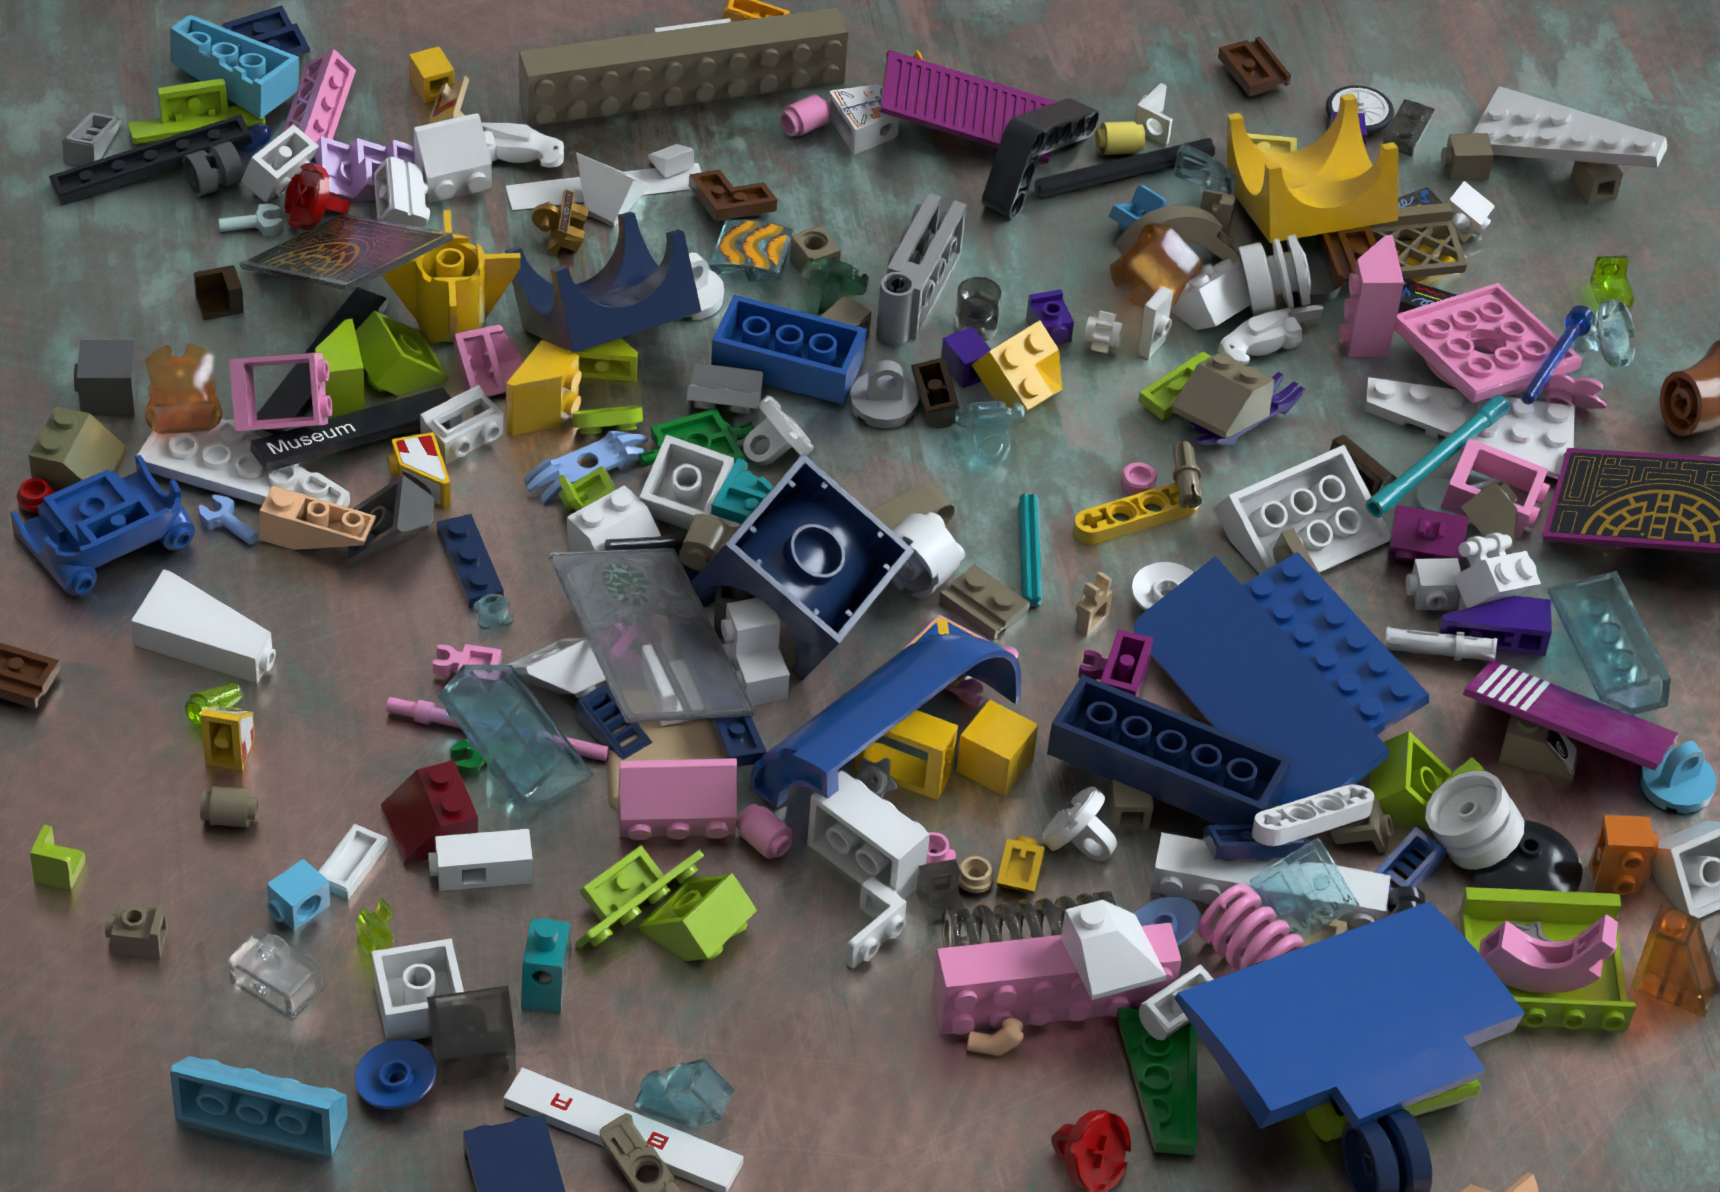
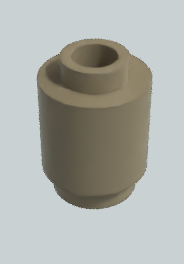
(228, 806)

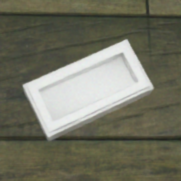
(353, 860)

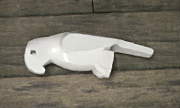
(522, 144)
(1268, 333)

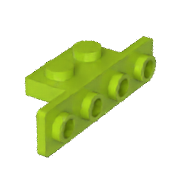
(188, 108)
(625, 886)

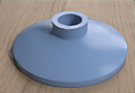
(1175, 910)

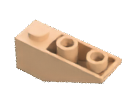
(310, 523)

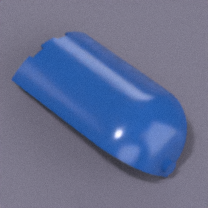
(874, 707)

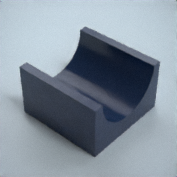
(810, 559)

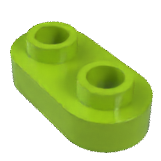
(593, 420)

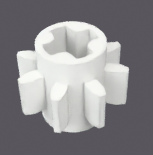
(1103, 332)

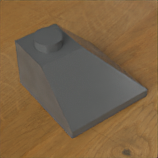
(400, 513)

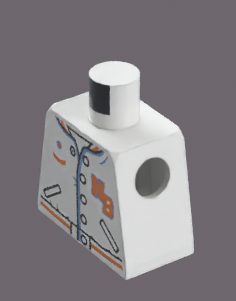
(858, 117)

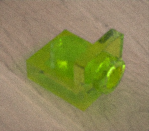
(1610, 279)

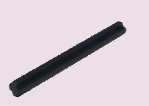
(1115, 169)

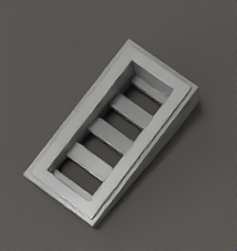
(87, 143)

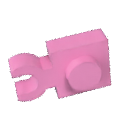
(470, 656)

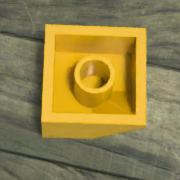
(1022, 369)

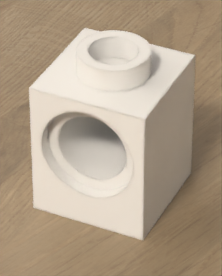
(1469, 211)

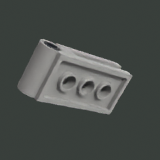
(919, 269)

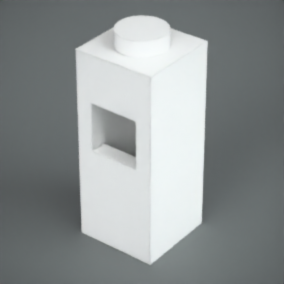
(482, 860)

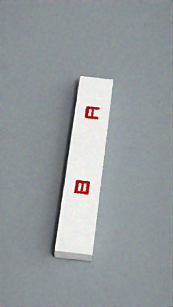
(587, 1114)

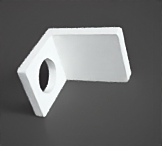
(1149, 109)

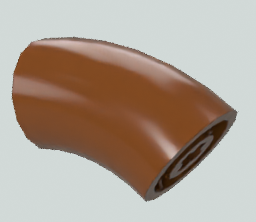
(1692, 396)

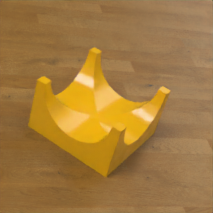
(1316, 187)

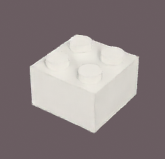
(684, 481)
(405, 980)

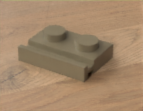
(984, 602)

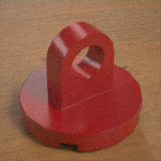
(309, 197)
(1094, 1150)

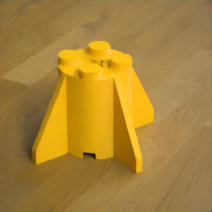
(453, 285)

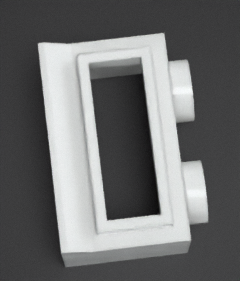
(464, 436)

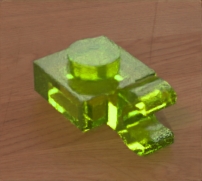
(373, 930)

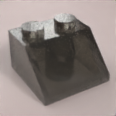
(471, 1034)

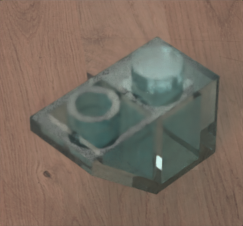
(685, 1093)

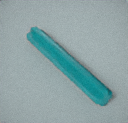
(1030, 549)

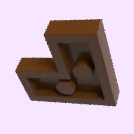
(731, 202)

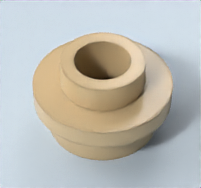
(983, 873)

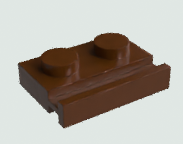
(1254, 66)
(1345, 249)
(25, 675)

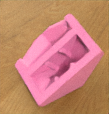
(486, 359)

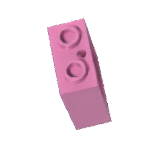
(244, 391)
(1507, 469)

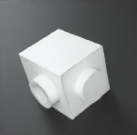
(1434, 584)

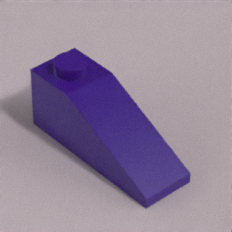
(1516, 622)

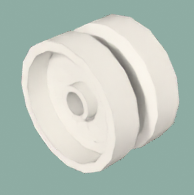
(1475, 820)

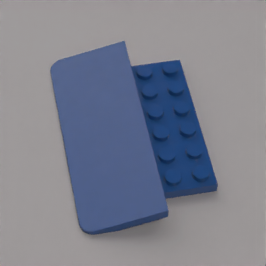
(1283, 669)

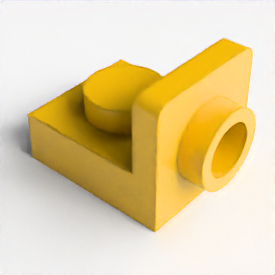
(1020, 864)

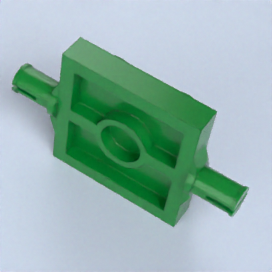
(702, 429)

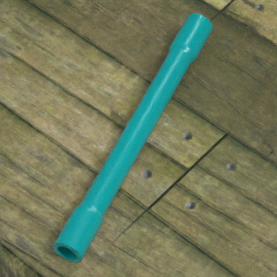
(1393, 493)

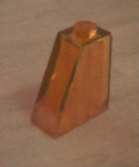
(1676, 963)

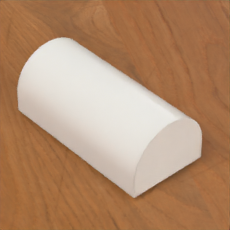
(1161, 1012)

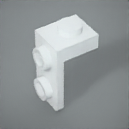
(888, 912)

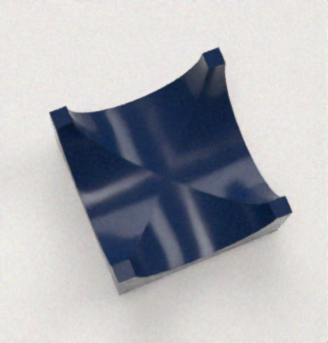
(614, 303)

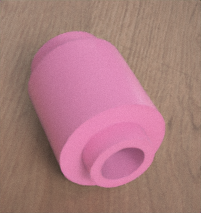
(805, 115)
(764, 831)

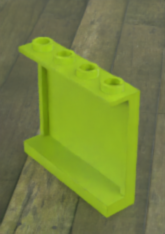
(1562, 918)

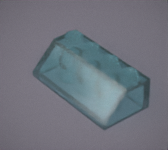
(1612, 643)
(513, 734)

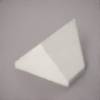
(607, 190)

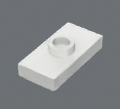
(1155, 322)

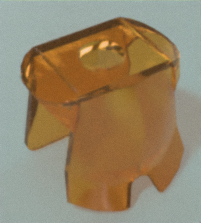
(1155, 262)
(182, 391)

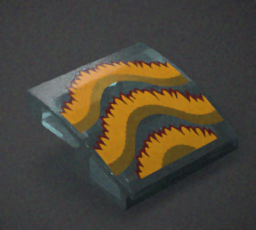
(752, 248)

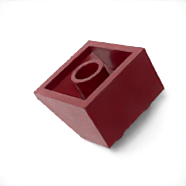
(428, 806)

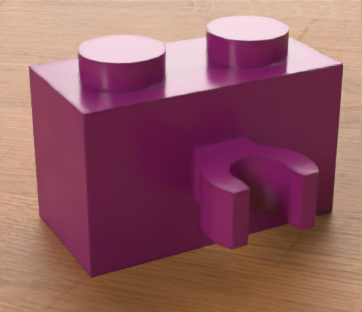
(1426, 534)
(1126, 663)

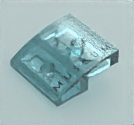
(1305, 890)

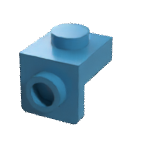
(1143, 202)

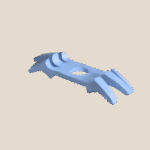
(602, 450)

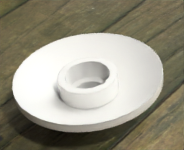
(1156, 581)

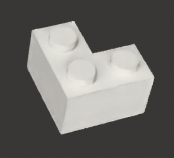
(753, 649)

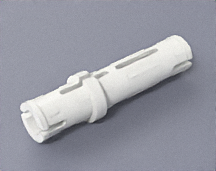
(1441, 644)

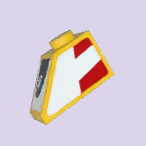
(422, 463)
(227, 736)

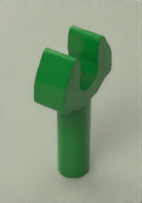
(467, 767)

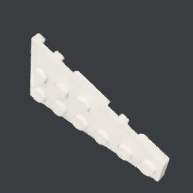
(1545, 130)
(1529, 432)

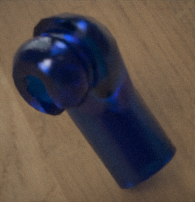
(260, 135)

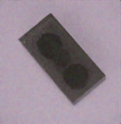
(1409, 126)

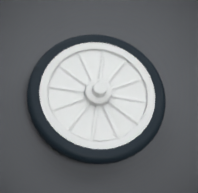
(1371, 102)

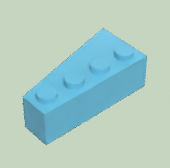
(253, 72)

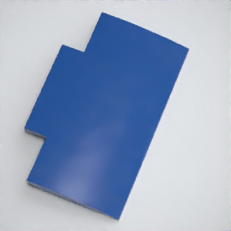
(1355, 1019)

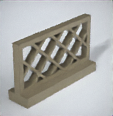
(1422, 225)

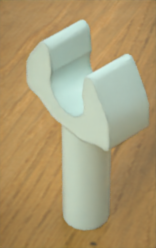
(266, 219)

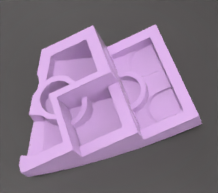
(353, 165)

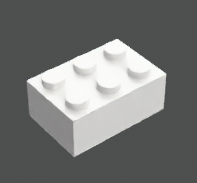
(867, 836)

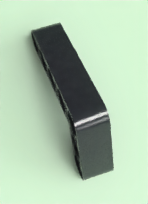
(1022, 144)

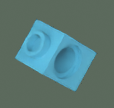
(298, 895)

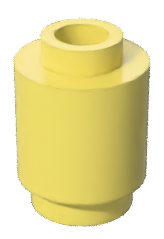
(1120, 138)

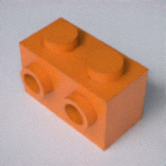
(1622, 854)

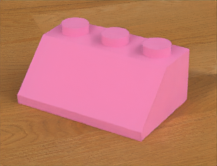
(1372, 302)
(677, 798)

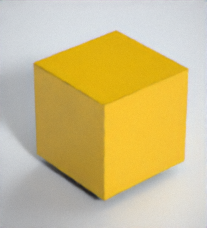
(996, 747)

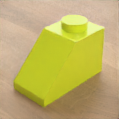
(609, 361)

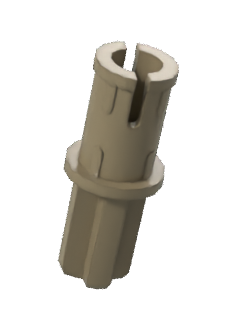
(1187, 475)

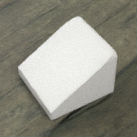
(673, 159)

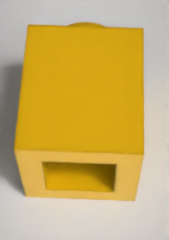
(429, 71)

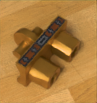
(563, 222)

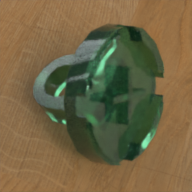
(835, 279)

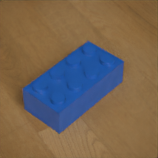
(790, 348)

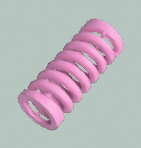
(1249, 927)

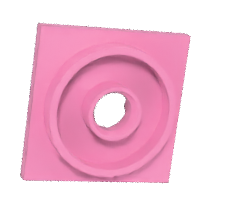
(1485, 321)

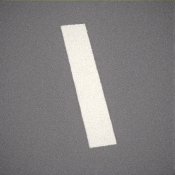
(536, 193)

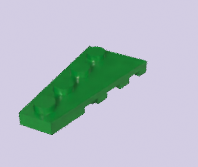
(1164, 1081)

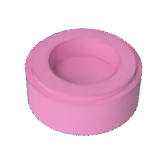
(1138, 478)

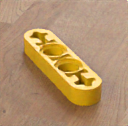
(1098, 525)

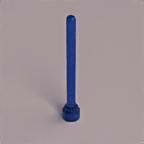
(1577, 323)

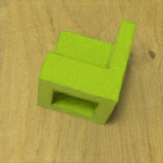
(54, 863)

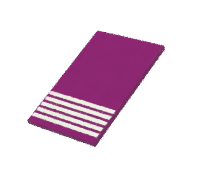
(1572, 714)

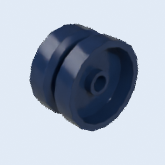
(1387, 1155)

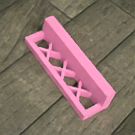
(321, 96)

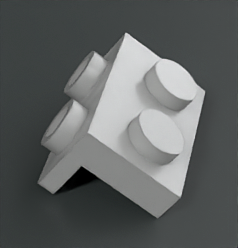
(725, 386)

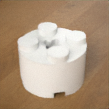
(934, 555)

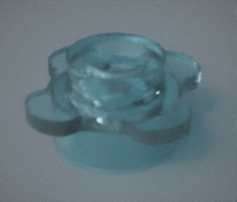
(493, 611)

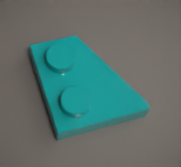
(739, 493)

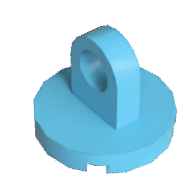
(1681, 780)

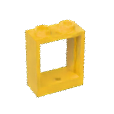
(911, 772)

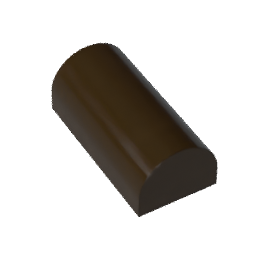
(936, 392)
(1371, 471)

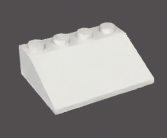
(1317, 499)

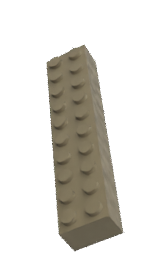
(682, 66)

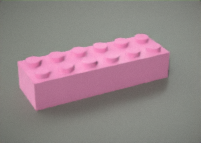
(1030, 982)

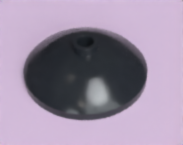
(1539, 862)

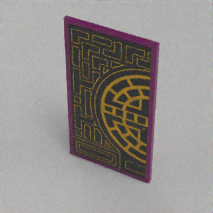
(1637, 501)

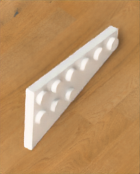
(224, 464)

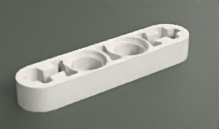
(1312, 815)

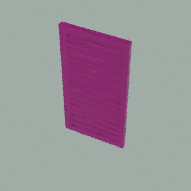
(952, 100)

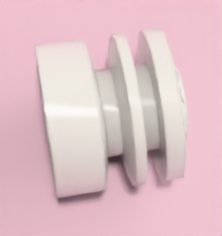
(1275, 274)

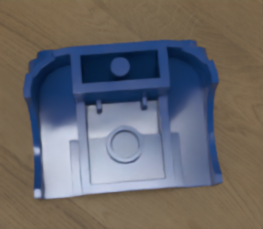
(102, 522)

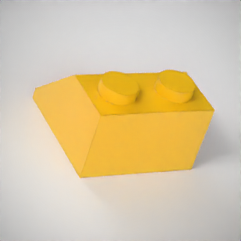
(543, 390)

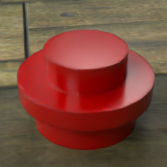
(32, 494)

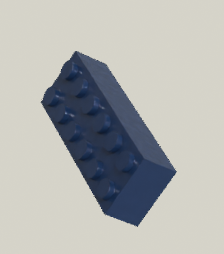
(1167, 754)

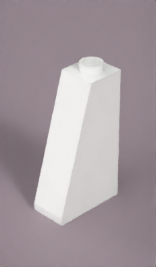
(201, 630)

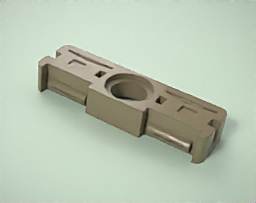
(632, 1152)

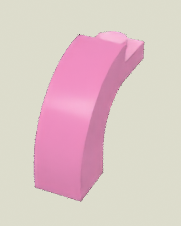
(1546, 965)

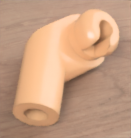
(999, 1042)

